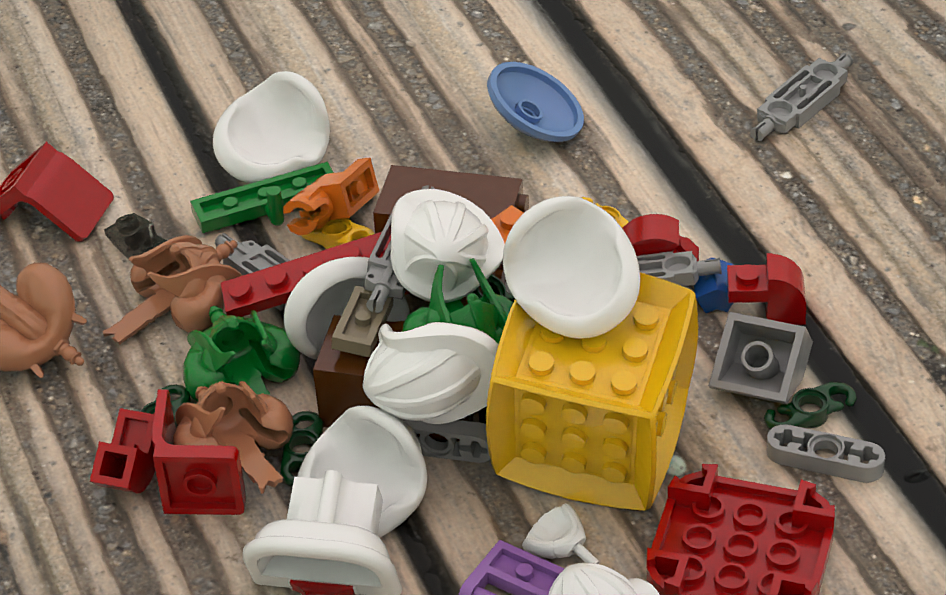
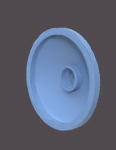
(535, 102)

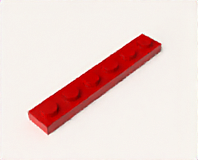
(274, 284)

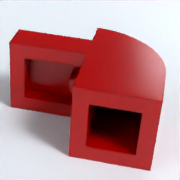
(657, 235)
(776, 283)
(128, 459)

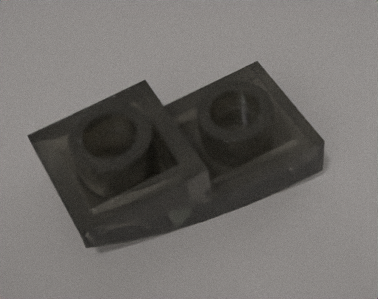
(133, 235)

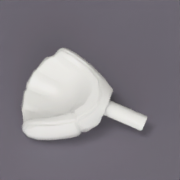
(558, 536)

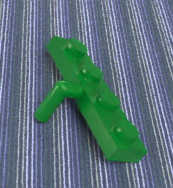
(254, 199)

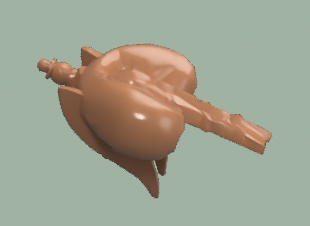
(179, 278)
(37, 320)
(238, 419)

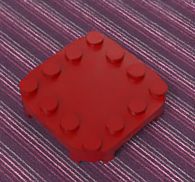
(740, 538)

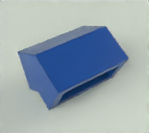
(712, 290)

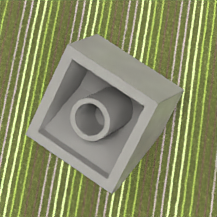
(761, 358)

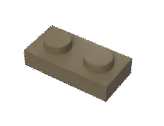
(358, 325)

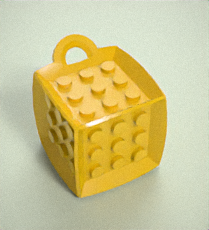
(595, 411)

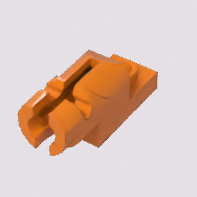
(333, 197)

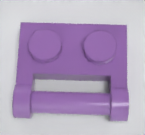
(511, 571)

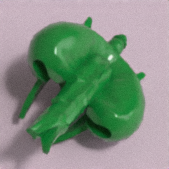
(485, 314)
(238, 351)

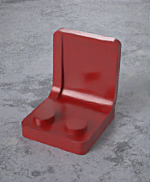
(57, 190)
(194, 476)

